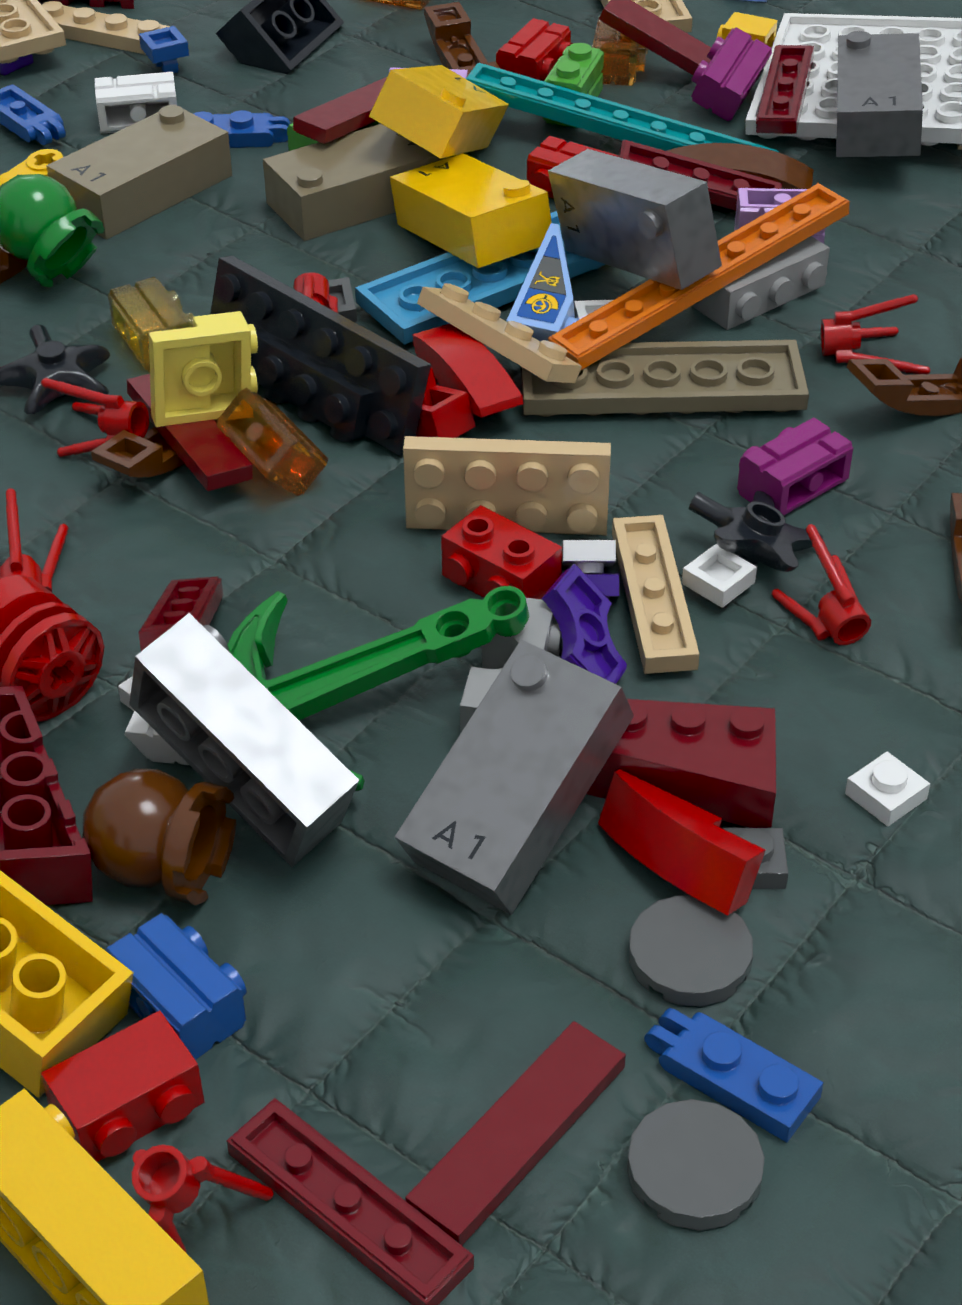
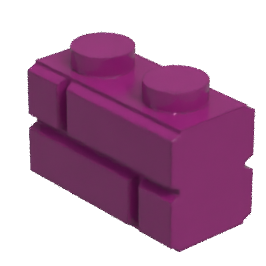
(730, 74)
(796, 465)

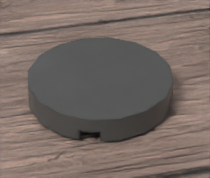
(690, 951)
(695, 1164)

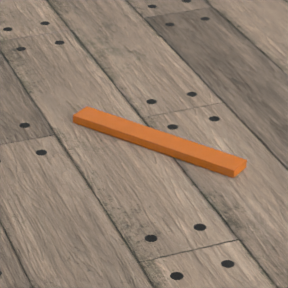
(739, 254)

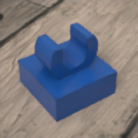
(164, 47)

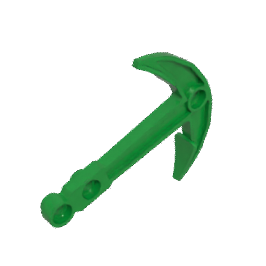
(340, 677)

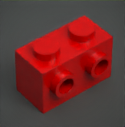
(496, 552)

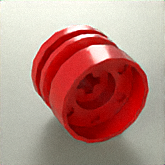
(45, 647)

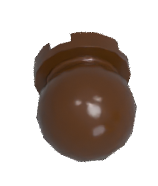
(156, 831)

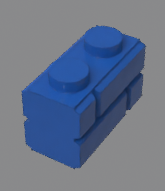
(182, 982)

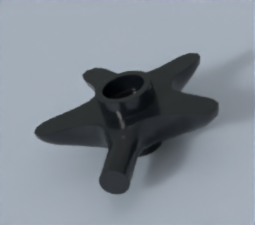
(54, 362)
(754, 531)

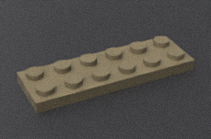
(678, 379)

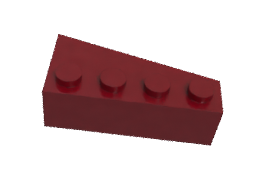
(702, 754)
(36, 821)

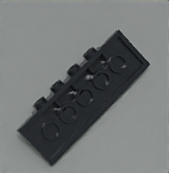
(324, 360)

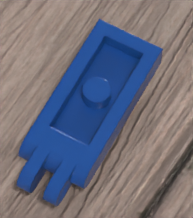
(29, 117)
(249, 128)
(735, 1071)

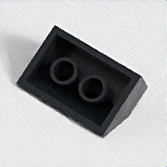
(278, 32)

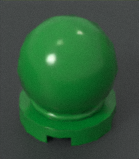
(45, 227)

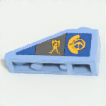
(546, 294)

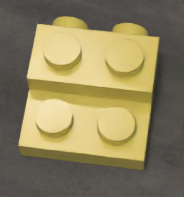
(200, 368)

